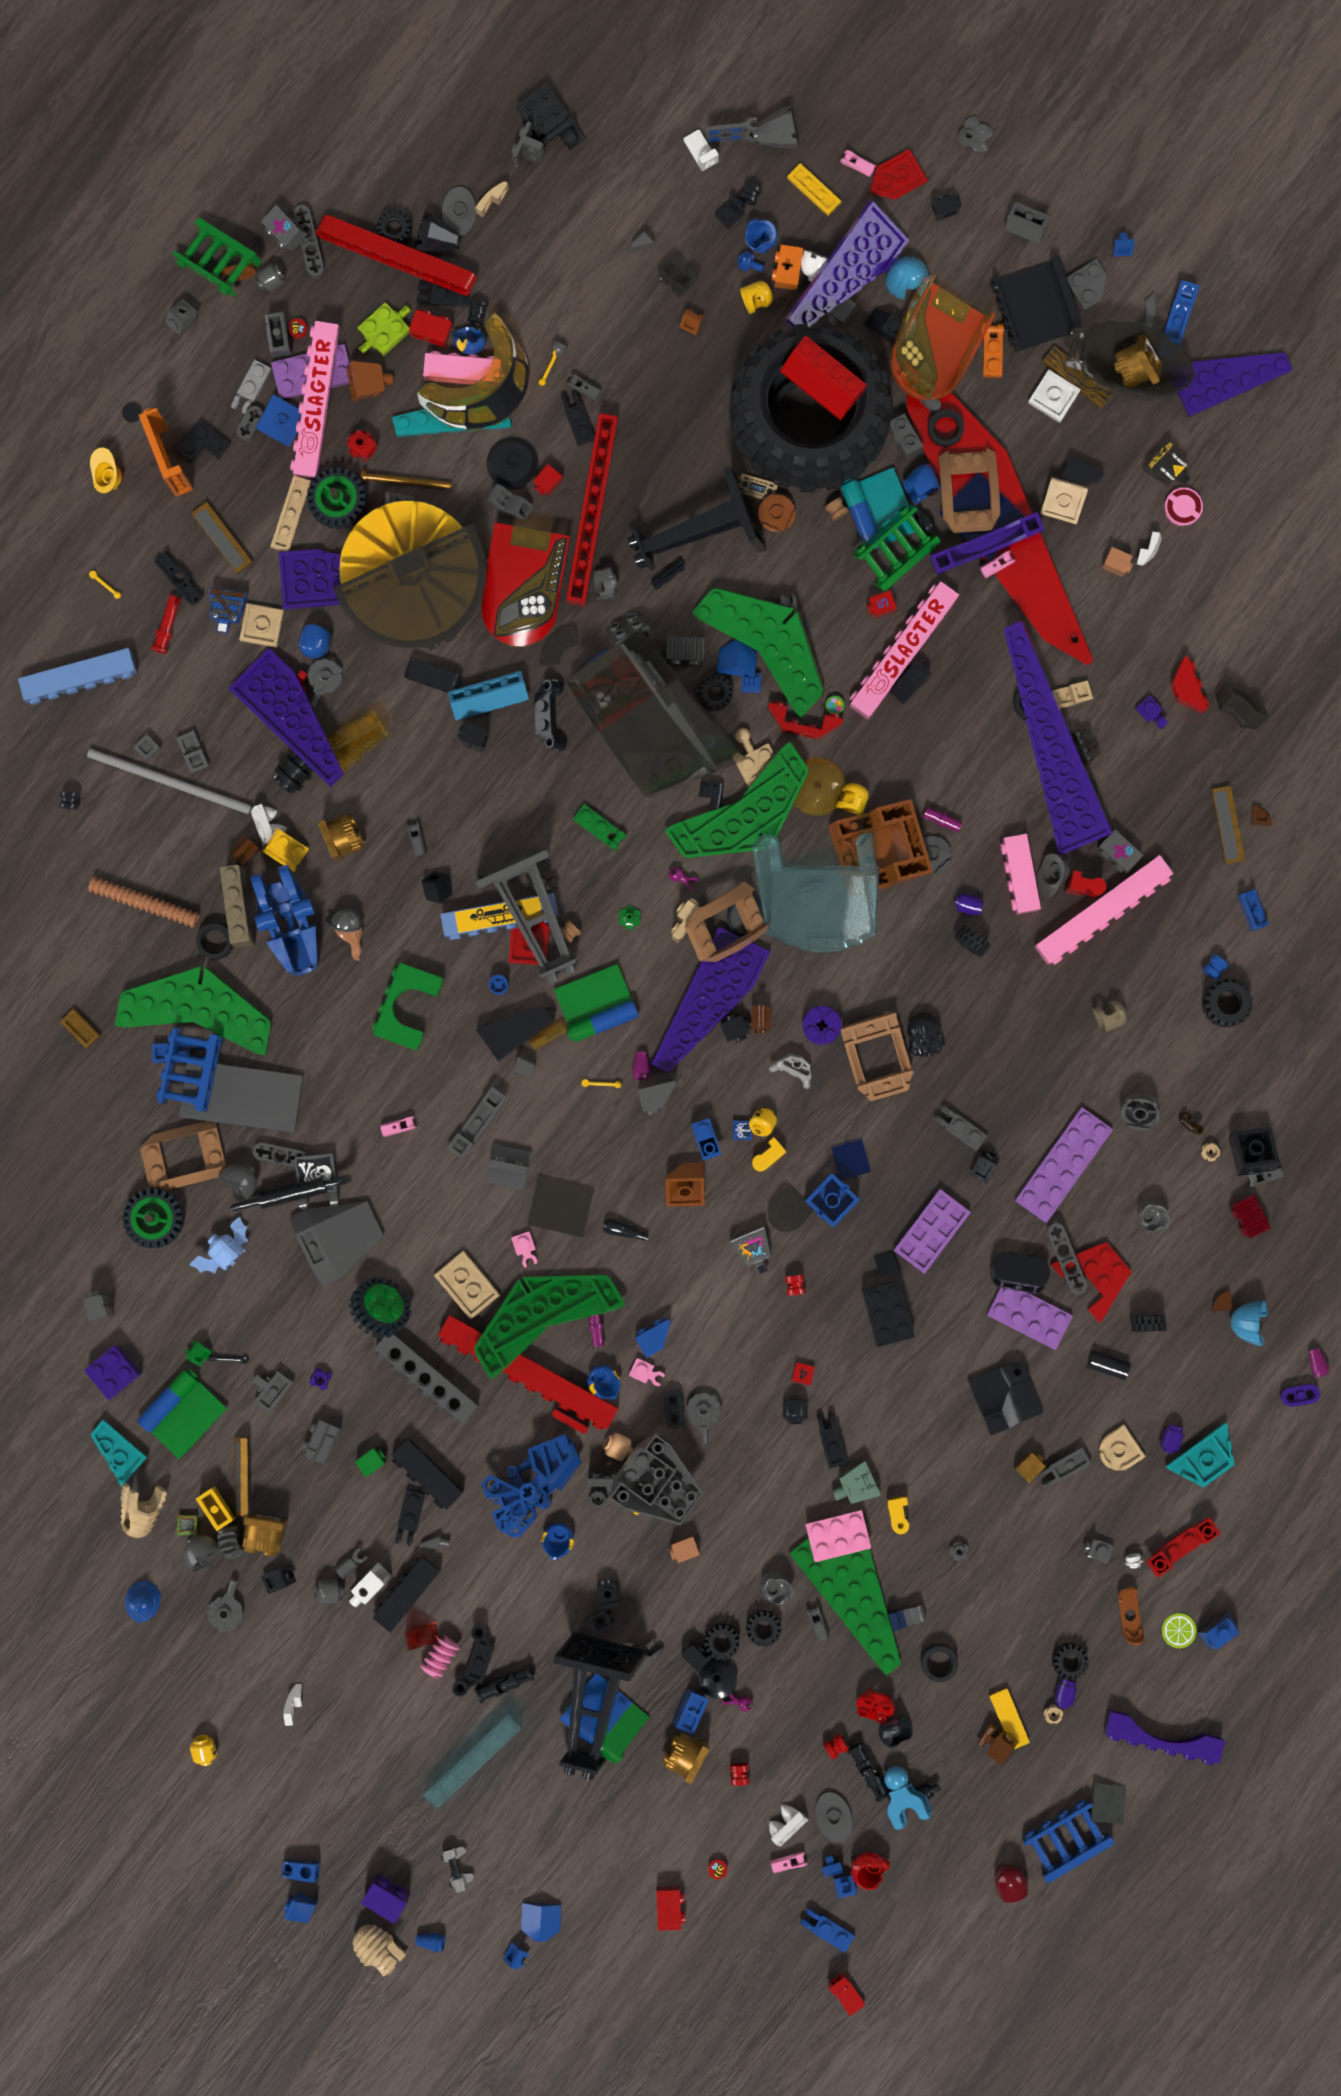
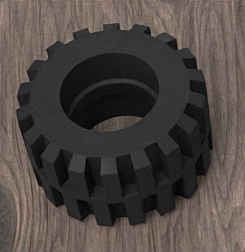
(1211, 1002)

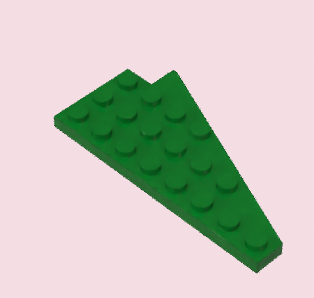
(855, 1595)

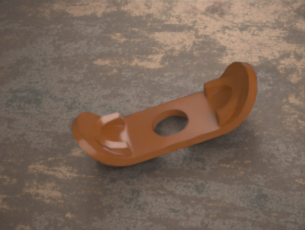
(1131, 1629)

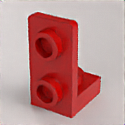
(846, 1993)

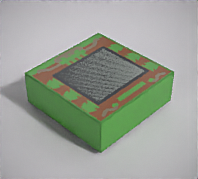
(187, 1525)

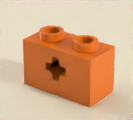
(787, 278)

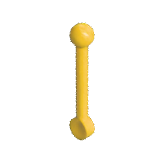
(93, 575)
(617, 1084)

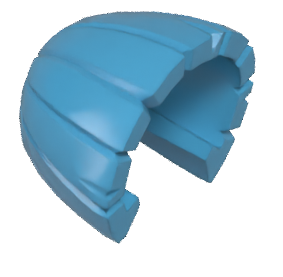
(905, 274)
(1246, 1322)

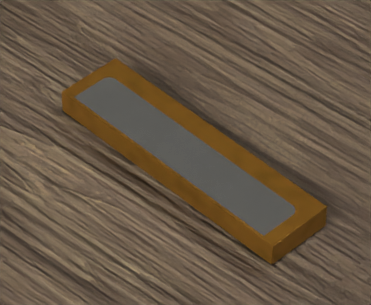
(222, 538)
(1228, 825)
(240, 1476)

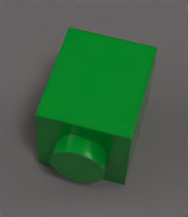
(371, 1461)

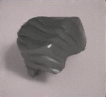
(605, 584)
(1153, 1215)
(776, 1587)

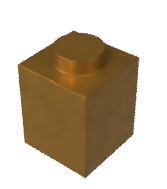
(1030, 1466)

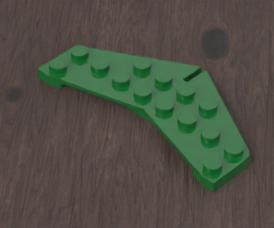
(779, 643)
(757, 811)
(208, 1004)
(528, 1315)

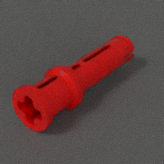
(163, 634)

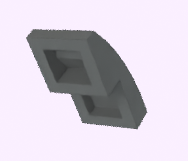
(192, 751)

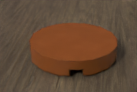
(776, 513)

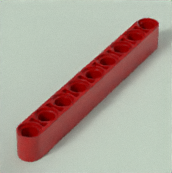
(396, 255)

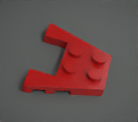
(1104, 1271)

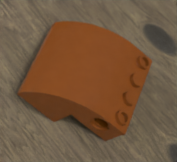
(895, 838)

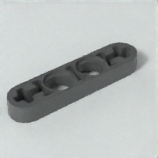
(309, 241)
(1069, 1257)

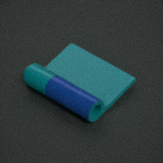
(875, 503)

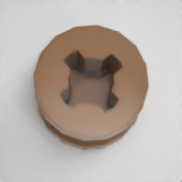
(836, 509)
(569, 931)

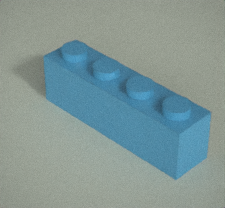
(488, 695)

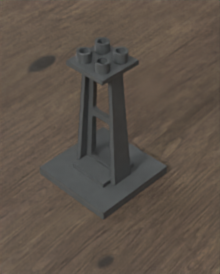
(516, 867)

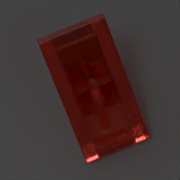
(420, 1635)

